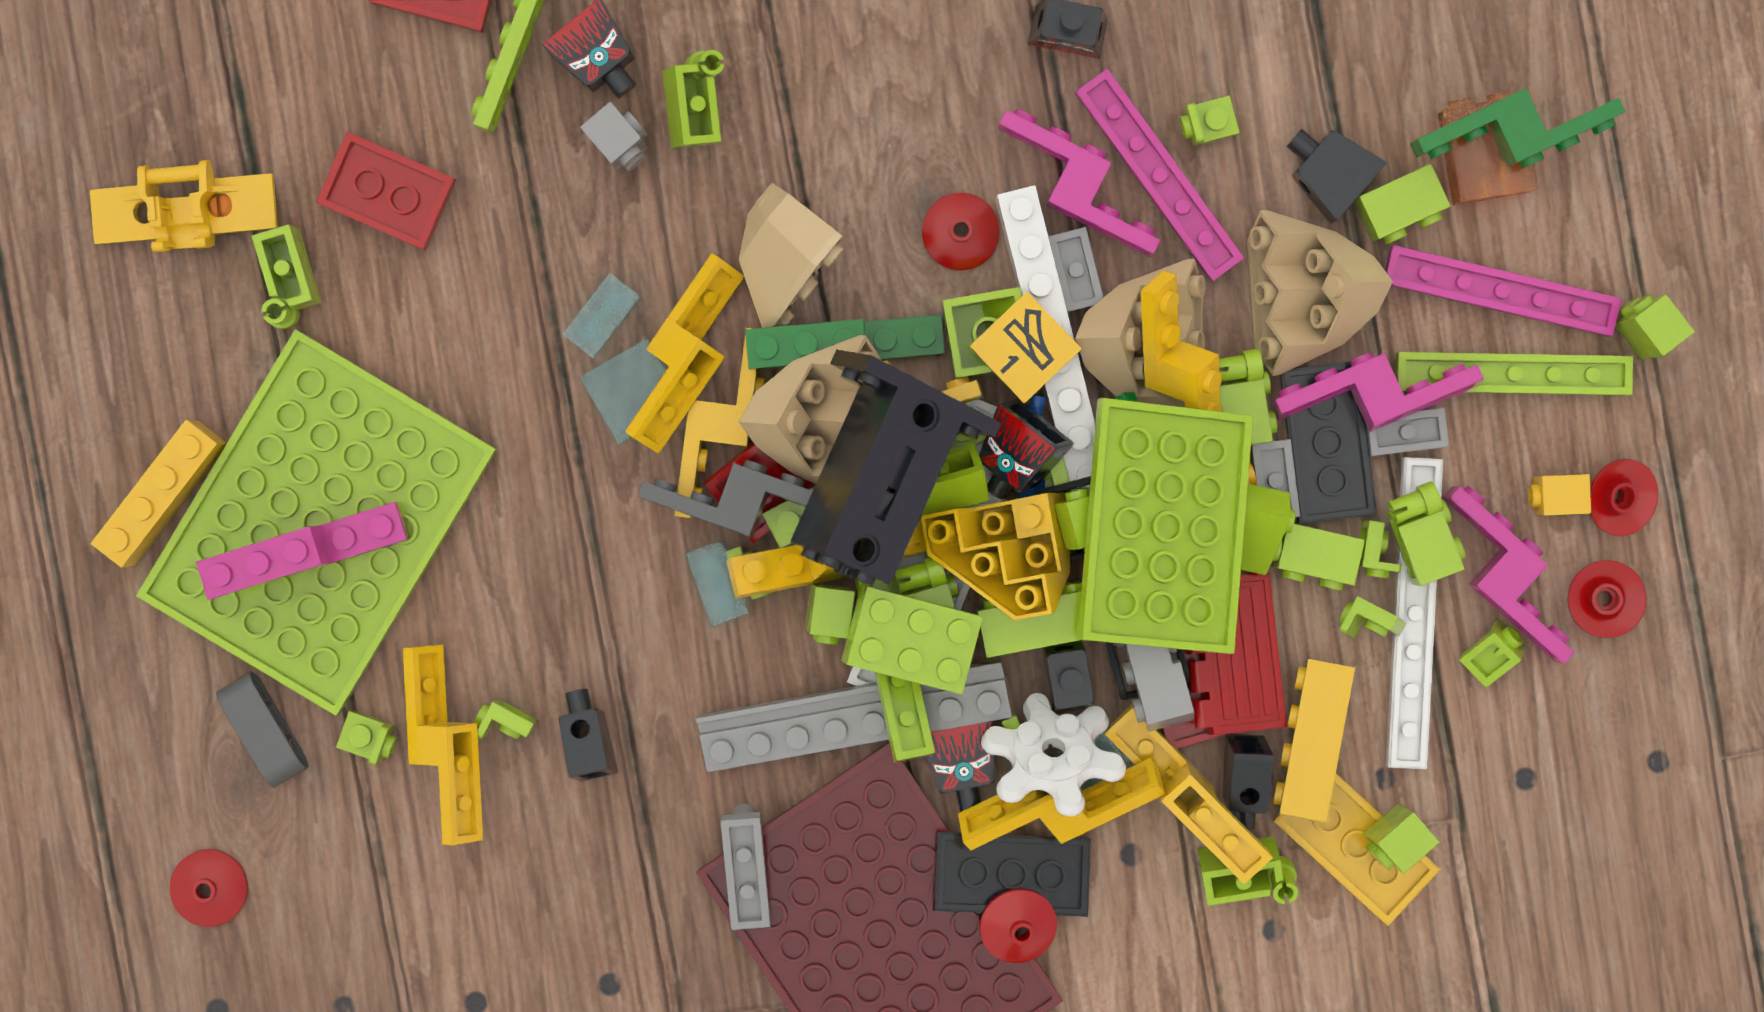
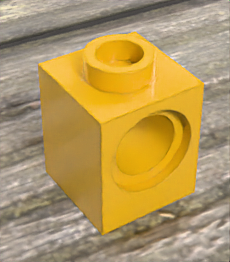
(1560, 494)

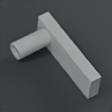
(745, 868)

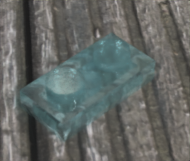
(601, 315)
(714, 583)

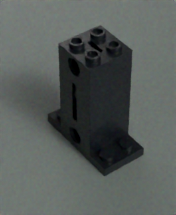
(881, 469)

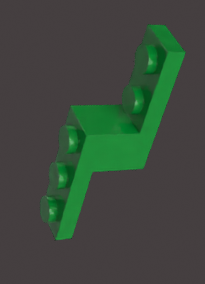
(1517, 129)
(890, 339)

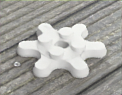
(1056, 775)

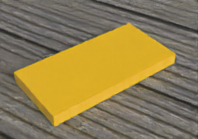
(1342, 852)

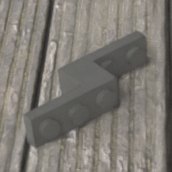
(740, 501)

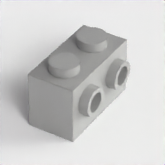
(617, 137)

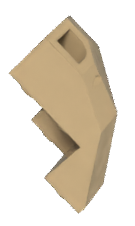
(783, 253)
(1308, 289)
(1114, 336)
(803, 410)

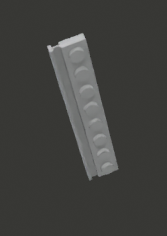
(840, 719)

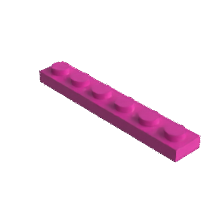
(1159, 175)
(1502, 291)

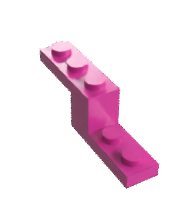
(1079, 181)
(1376, 390)
(302, 550)
(1509, 573)

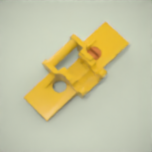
(183, 222)

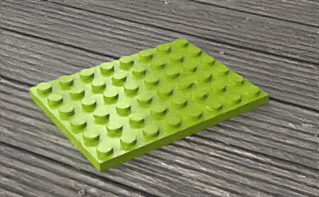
(308, 453)

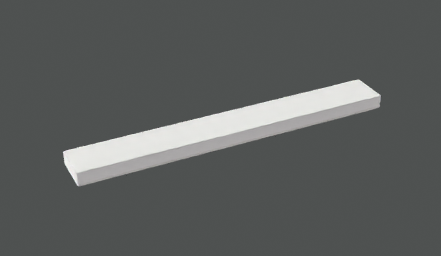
(1414, 647)

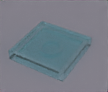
(623, 386)

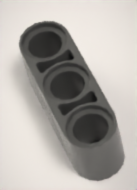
(262, 729)

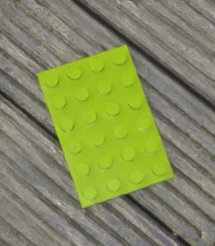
(1165, 526)

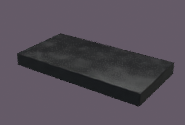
(1329, 453)
(1039, 863)

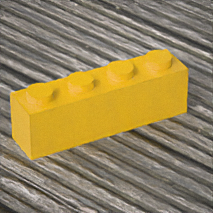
(159, 493)
(1316, 740)

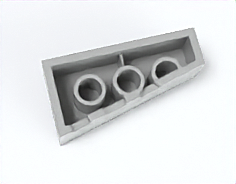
(1159, 685)

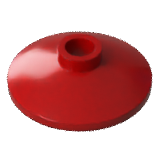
(954, 251)
(1635, 499)
(1625, 602)
(224, 878)
(1015, 910)

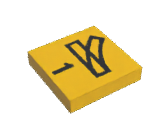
(1025, 347)

